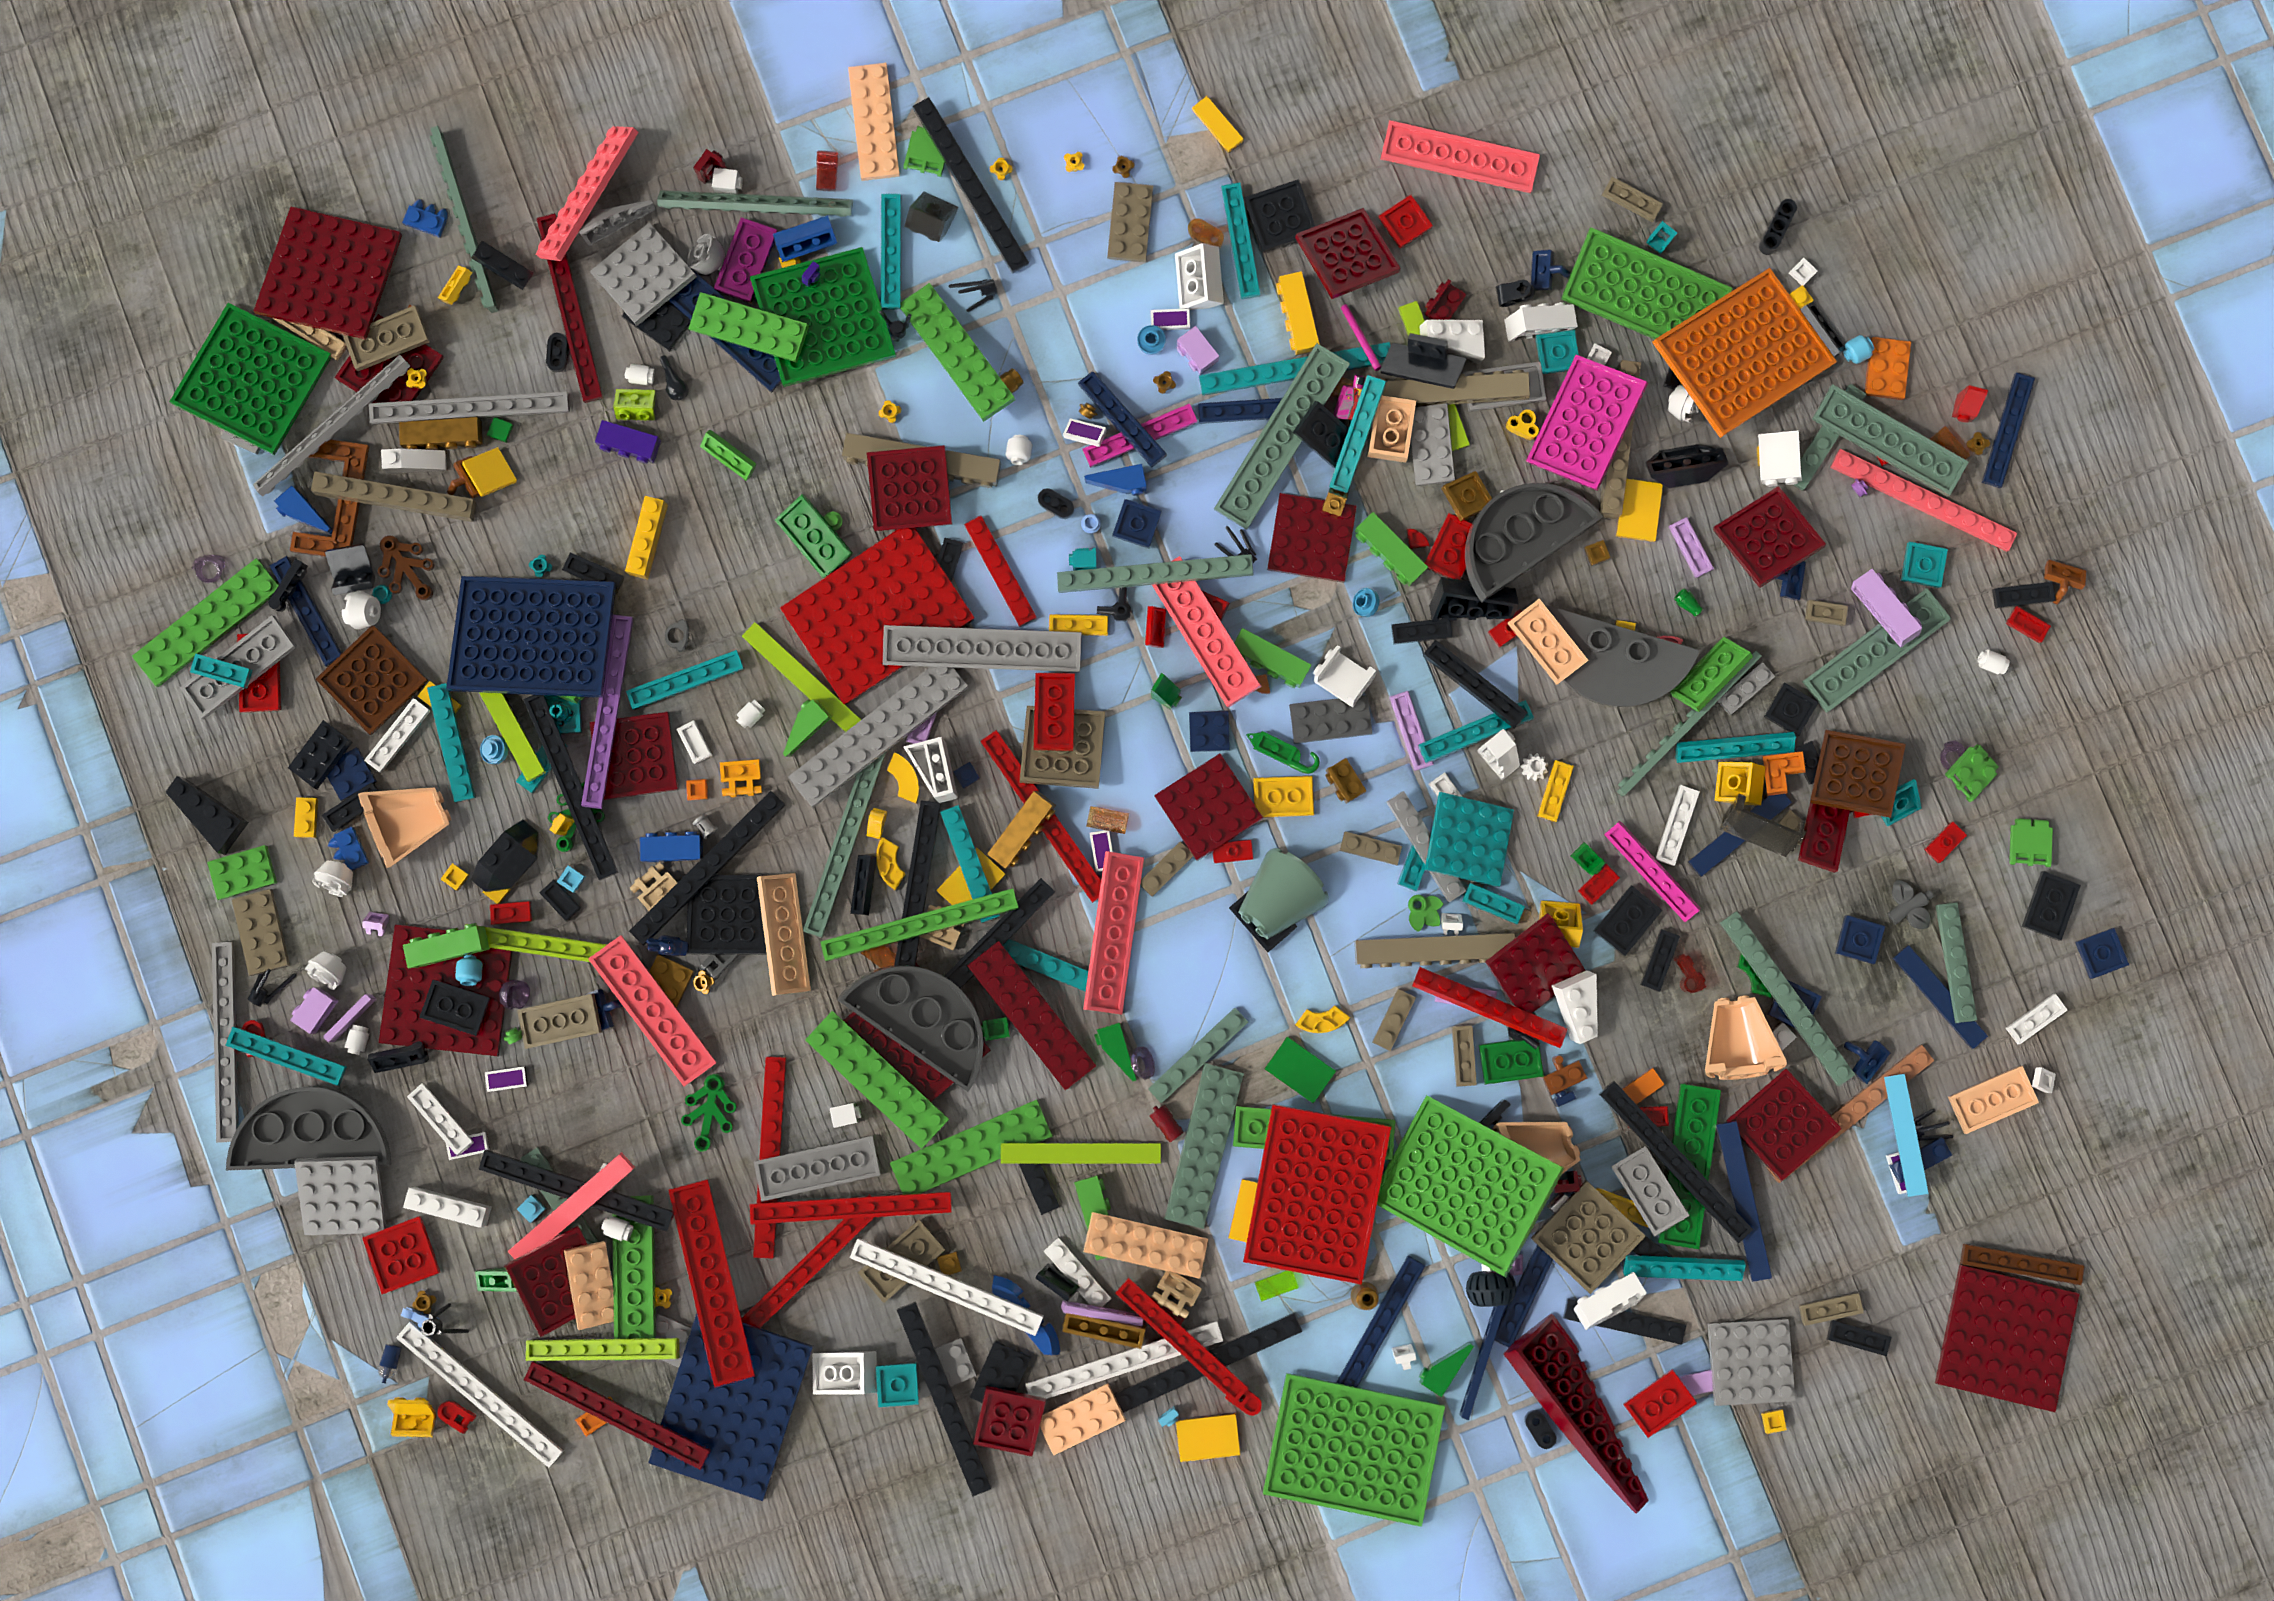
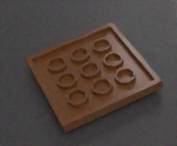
(371, 680)
(1858, 773)

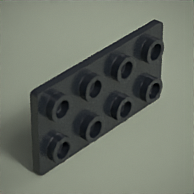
(1424, 361)

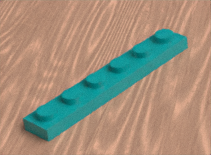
(1240, 240)
(891, 251)
(1357, 434)
(684, 679)
(1467, 735)
(451, 743)
(1735, 747)
(966, 855)
(1047, 965)
(286, 1056)
(1684, 1268)

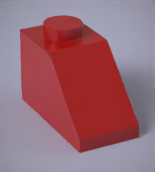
(1969, 403)

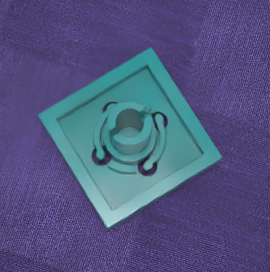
(573, 723)

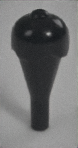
(676, 388)

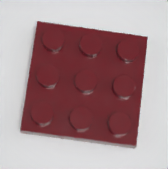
(1009, 1421)

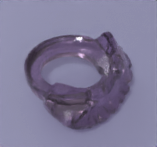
(198, 564)
(1951, 746)
(1147, 1057)

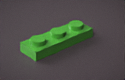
(728, 455)

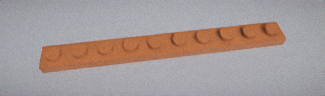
(1874, 1094)

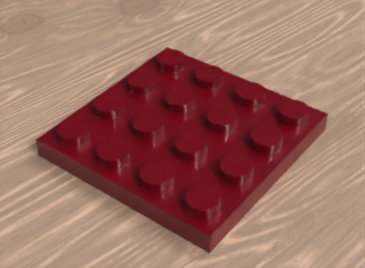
(1347, 253)
(418, 358)
(909, 488)
(1769, 537)
(1310, 539)
(641, 757)
(1208, 807)
(1534, 963)
(1784, 1124)
(544, 1281)

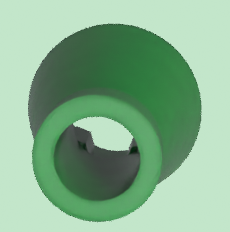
(1688, 602)

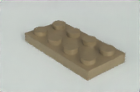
(1130, 222)
(388, 338)
(260, 932)
(559, 1021)
(915, 1244)

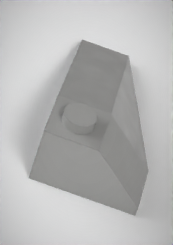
(608, 221)

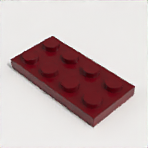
(1824, 836)

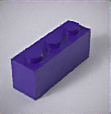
(627, 442)

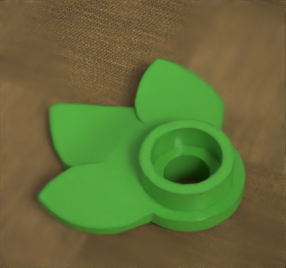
(1426, 914)

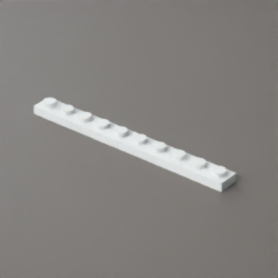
(946, 1286)
(1117, 1364)
(480, 1394)

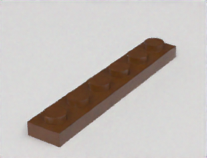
(2022, 1264)

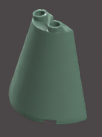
(1282, 894)

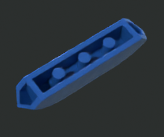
(1046, 1336)

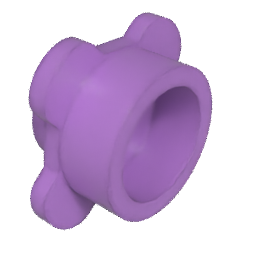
(1860, 487)

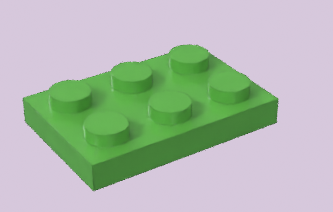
(242, 872)

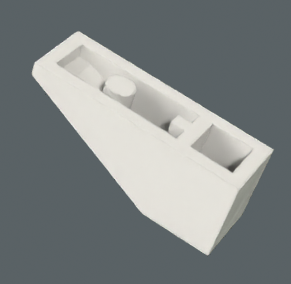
(413, 460)

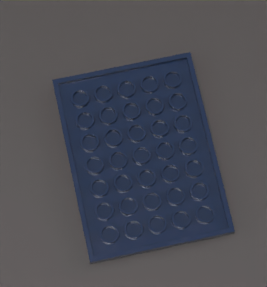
(531, 636)
(738, 1420)

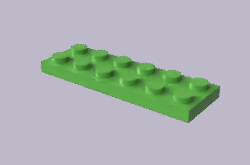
(748, 327)

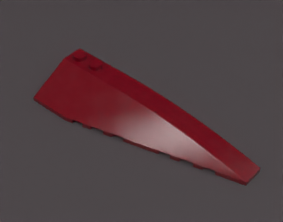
(1558, 1379)

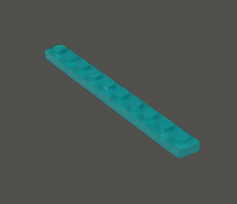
(1280, 371)

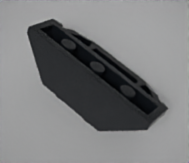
(1686, 465)
(507, 858)

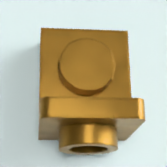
(1335, 502)

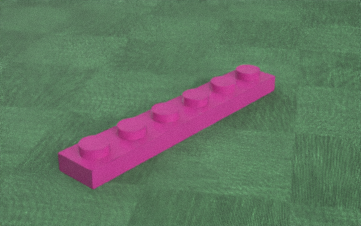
(1157, 428)
(1652, 871)

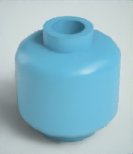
(1858, 349)
(469, 970)

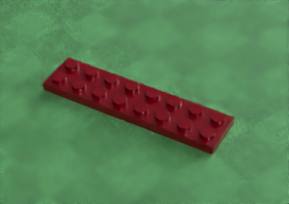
(1031, 1015)

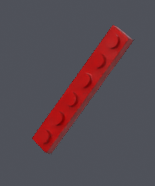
(1000, 571)

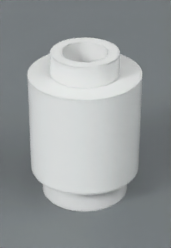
(640, 374)
(1993, 662)
(750, 714)
(357, 1039)
(617, 1228)

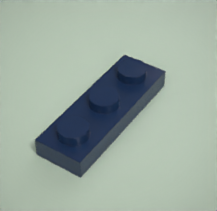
(1930, 1154)

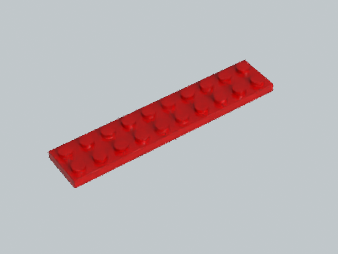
(711, 1283)

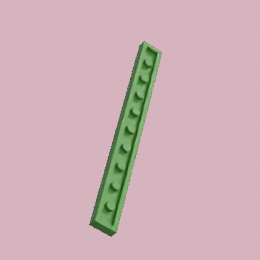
(919, 925)

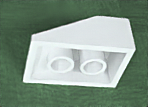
(844, 1372)

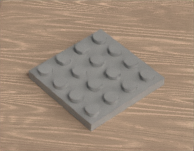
(643, 274)
(340, 1195)
(1751, 1362)

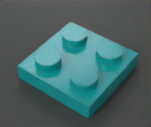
(1556, 351)
(1924, 564)
(897, 1385)

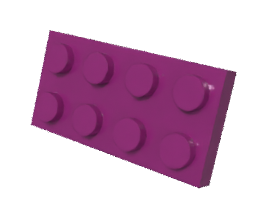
(745, 258)

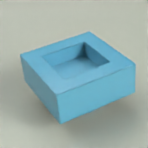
(571, 879)
(531, 1208)
(1169, 1417)

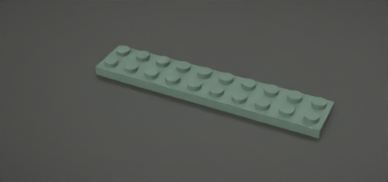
(1277, 441)

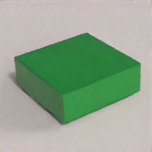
(500, 430)

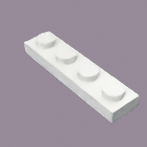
(397, 735)
(1677, 825)
(440, 1119)
(1075, 1271)

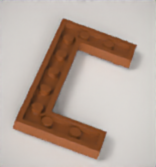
(355, 460)

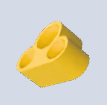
(1522, 428)
(876, 823)

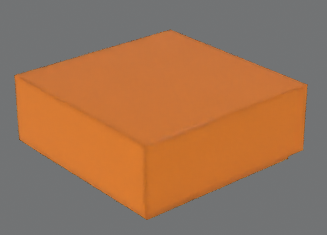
(697, 789)

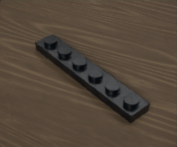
(1475, 684)
(1635, 1324)

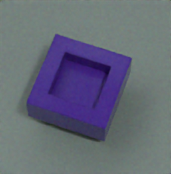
(811, 274)

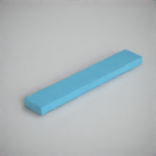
(1906, 1135)

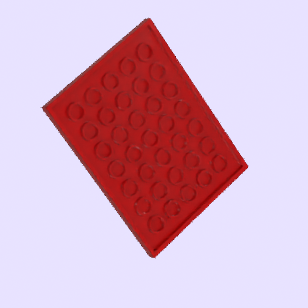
(847, 610)
(1317, 1194)

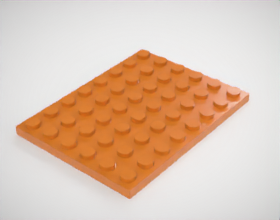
(1744, 352)

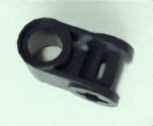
(1511, 293)

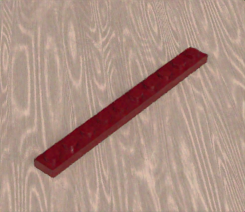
(572, 320)
(617, 1415)

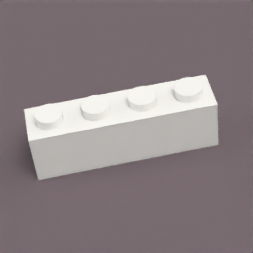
(447, 1207)

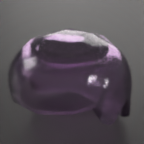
(514, 994)

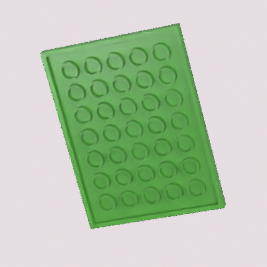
(1467, 1185)
(1353, 1449)

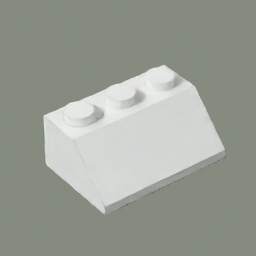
(1199, 277)

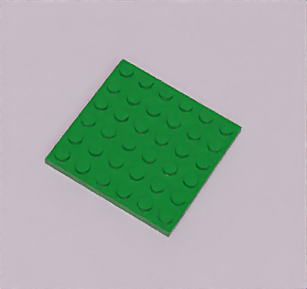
(840, 314)
(251, 378)

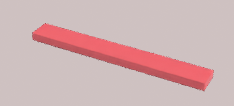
(574, 1206)

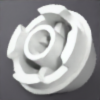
(1682, 404)
(361, 610)
(334, 877)
(327, 969)

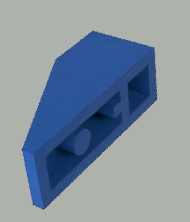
(1123, 480)
(298, 508)

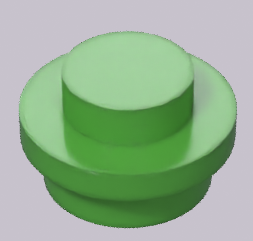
(834, 520)
(513, 1035)

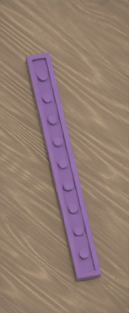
(607, 713)

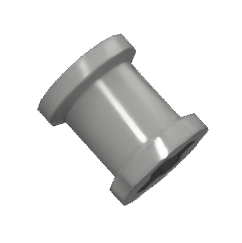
(705, 826)

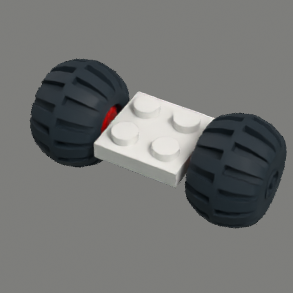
(1490, 1288)

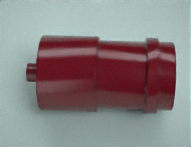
(1164, 1120)

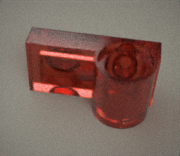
(826, 170)
(1686, 965)

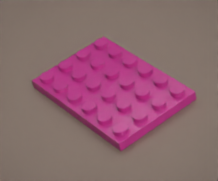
(1586, 422)

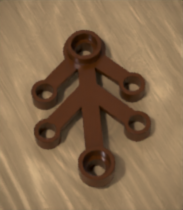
(404, 564)

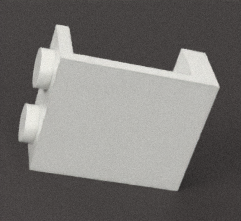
(1780, 458)
(1343, 677)

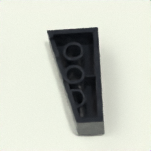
(1458, 600)
(210, 817)

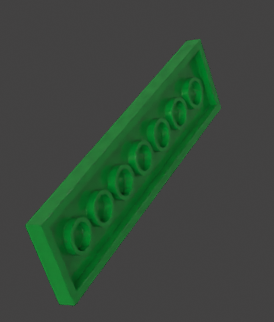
(1694, 1138)

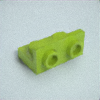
(634, 404)

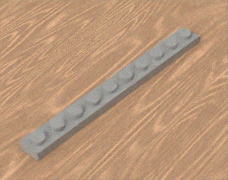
(469, 407)
(326, 430)
(224, 1057)

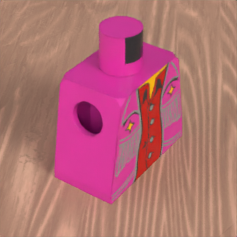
(1349, 398)

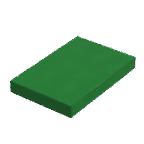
(1510, 1061)
(1300, 1070)

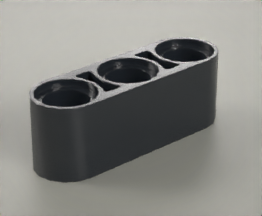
(1771, 233)

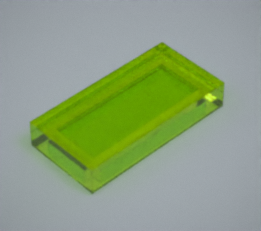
(1276, 1285)

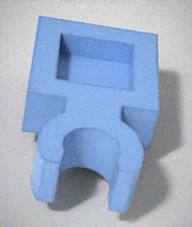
(416, 1316)

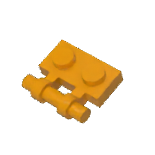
(740, 771)

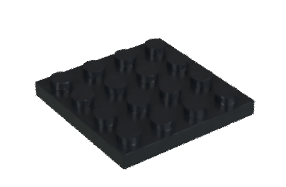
(726, 918)

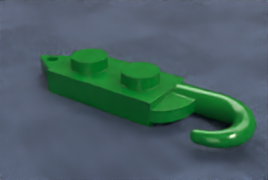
(1281, 751)

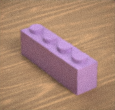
(1886, 607)

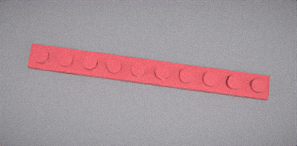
(1923, 500)

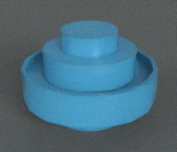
(1151, 339)
(1366, 602)
(494, 749)

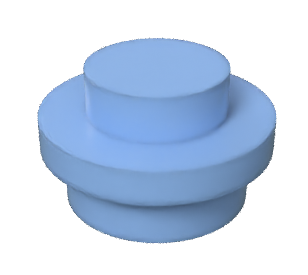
(1090, 523)

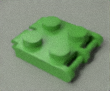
(923, 153)
(1973, 770)
(2031, 842)

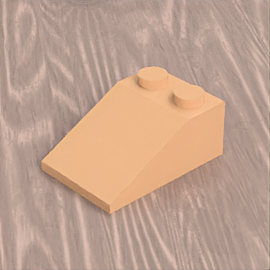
(1392, 429)

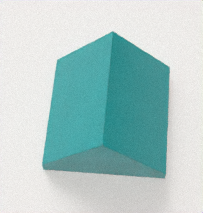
(1905, 803)

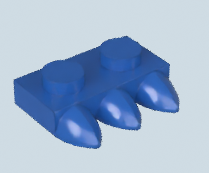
(426, 219)
(349, 849)

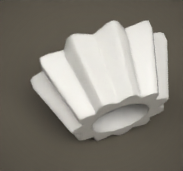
(1534, 767)

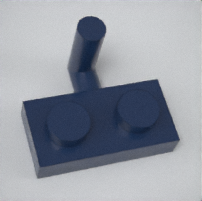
(1543, 269)
(1792, 582)
(604, 1008)
(1869, 1060)

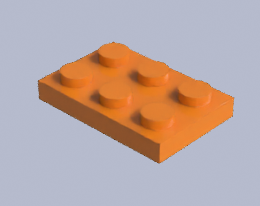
(1888, 368)

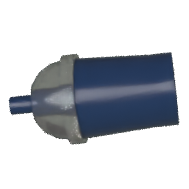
(389, 1362)

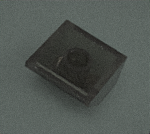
(930, 216)

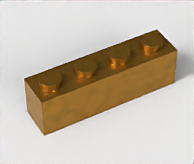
(441, 433)
(1022, 829)
(1105, 1330)

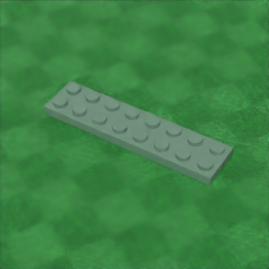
(1890, 440)
(1871, 655)
(1203, 1146)

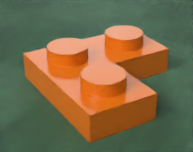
(1777, 767)

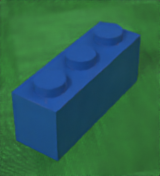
(805, 238)
(671, 847)

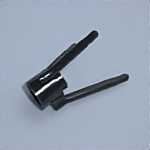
(986, 288)
(897, 328)
(1247, 551)
(258, 994)
(1920, 1129)
(434, 1326)

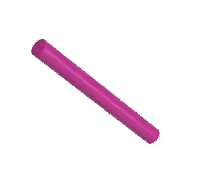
(1361, 338)

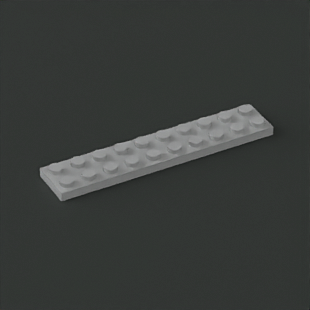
(981, 648)
(877, 733)

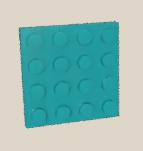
(1469, 839)

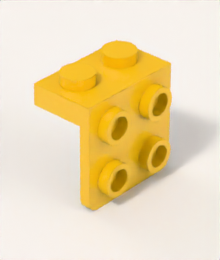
(412, 1417)

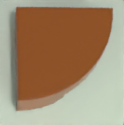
(1262, 679)

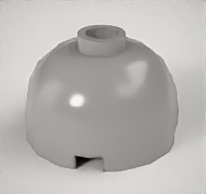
(706, 256)

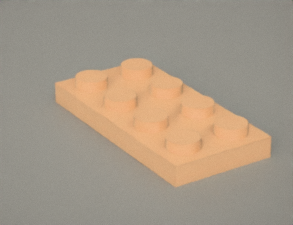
(1547, 641)
(1993, 1099)
(590, 1284)
(1081, 1419)

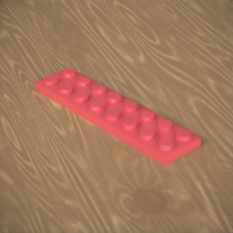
(1460, 156)
(586, 193)
(1208, 639)
(1113, 933)
(652, 1010)

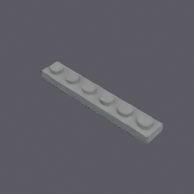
(1420, 838)

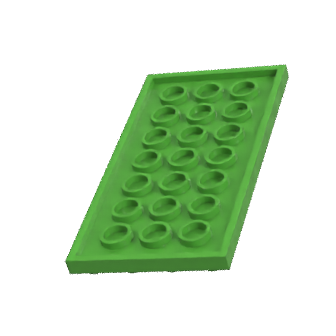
(1637, 286)

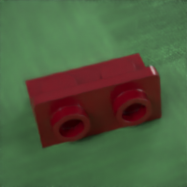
(705, 165)
(1445, 302)
(1572, 1184)

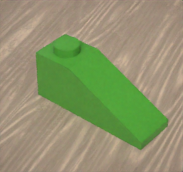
(807, 723)

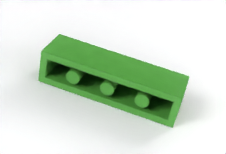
(1390, 549)
(1272, 659)
(446, 946)
(1092, 1199)

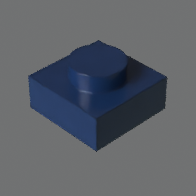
(966, 775)
(1563, 1097)

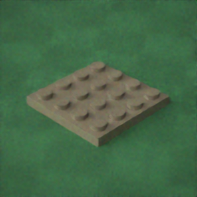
(1066, 768)
(1588, 1237)

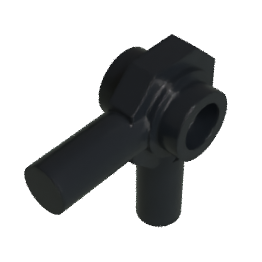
(1121, 610)
(1519, 1036)

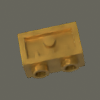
(1345, 781)

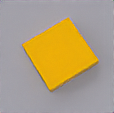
(489, 472)

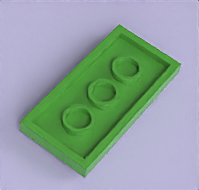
(1711, 674)

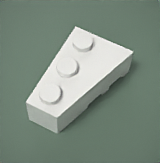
(1540, 320)
(1463, 336)
(1501, 754)
(934, 766)
(1579, 1005)
(1609, 1301)

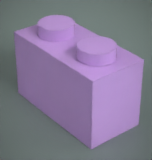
(1197, 350)
(313, 1010)

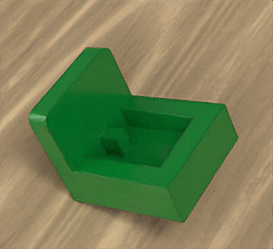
(1588, 859)
(995, 1029)

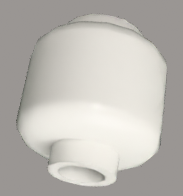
(1018, 449)

